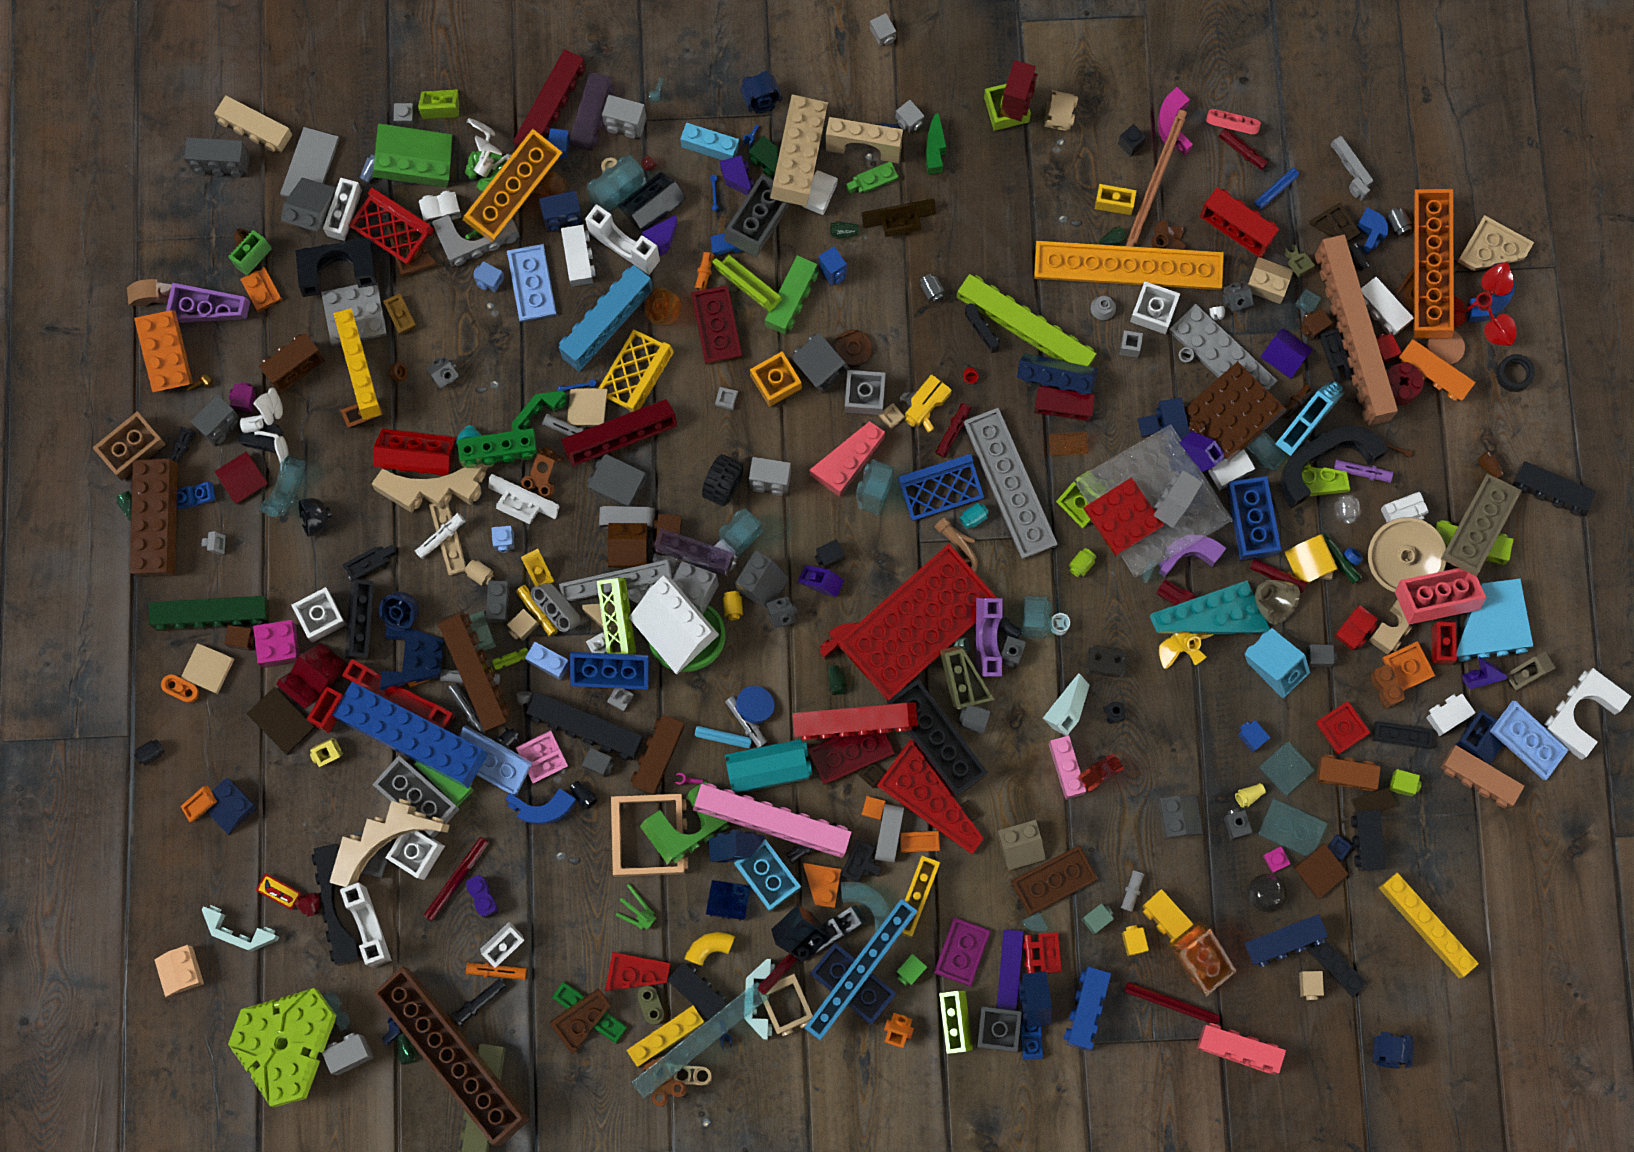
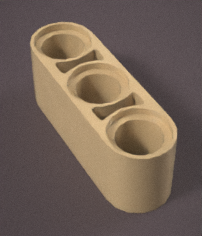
(692, 1075)

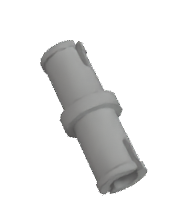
(1132, 891)

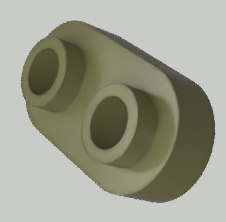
(650, 1005)

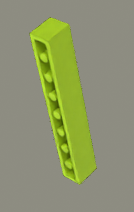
(1024, 323)

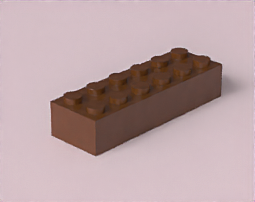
(153, 518)
(474, 670)

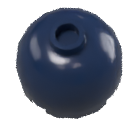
(399, 610)

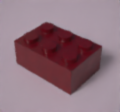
(1019, 91)

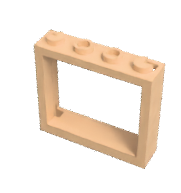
(616, 835)

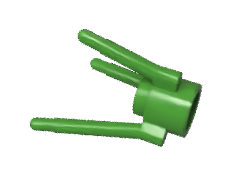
(645, 918)

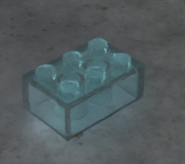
(616, 184)
(875, 487)

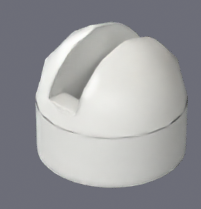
(1217, 312)

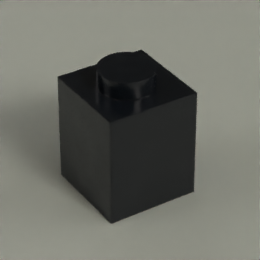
(1131, 140)
(829, 554)

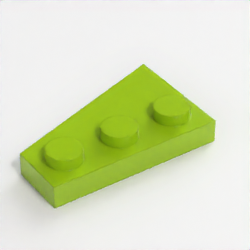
(1325, 480)

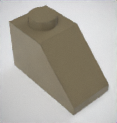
(1530, 671)

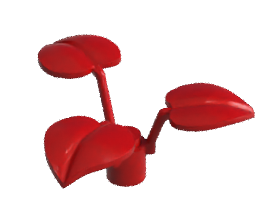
(1500, 282)

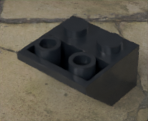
(799, 933)

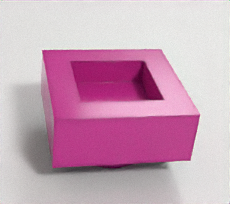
(1276, 859)

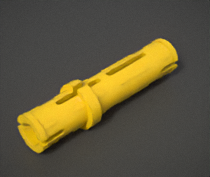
(541, 618)

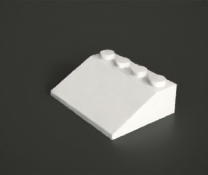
(672, 624)

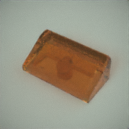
(1068, 443)

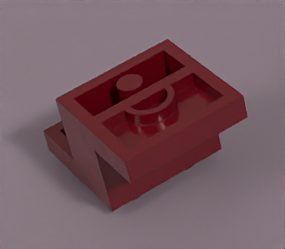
(312, 674)

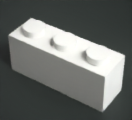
(342, 209)
(578, 255)
(1385, 307)

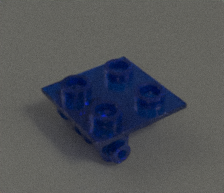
(728, 900)

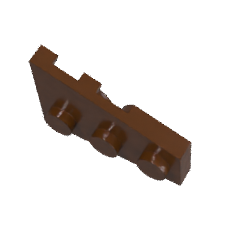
(420, 261)
(579, 1019)

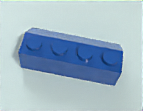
(609, 670)

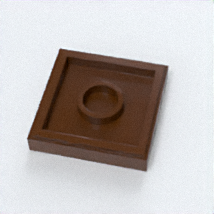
(1320, 870)

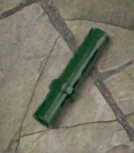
(1340, 559)

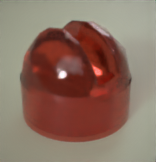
(648, 164)

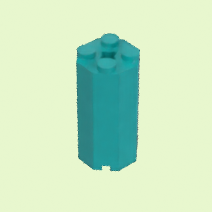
(768, 766)

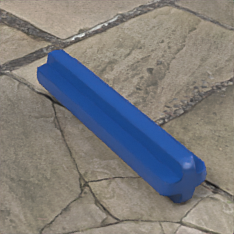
(1276, 188)

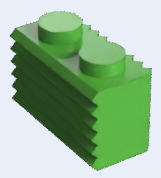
(250, 252)

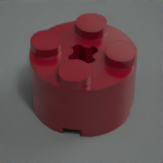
(1412, 381)

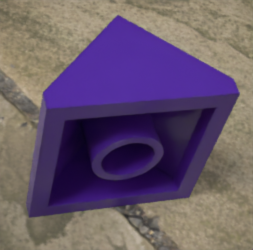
(1286, 353)

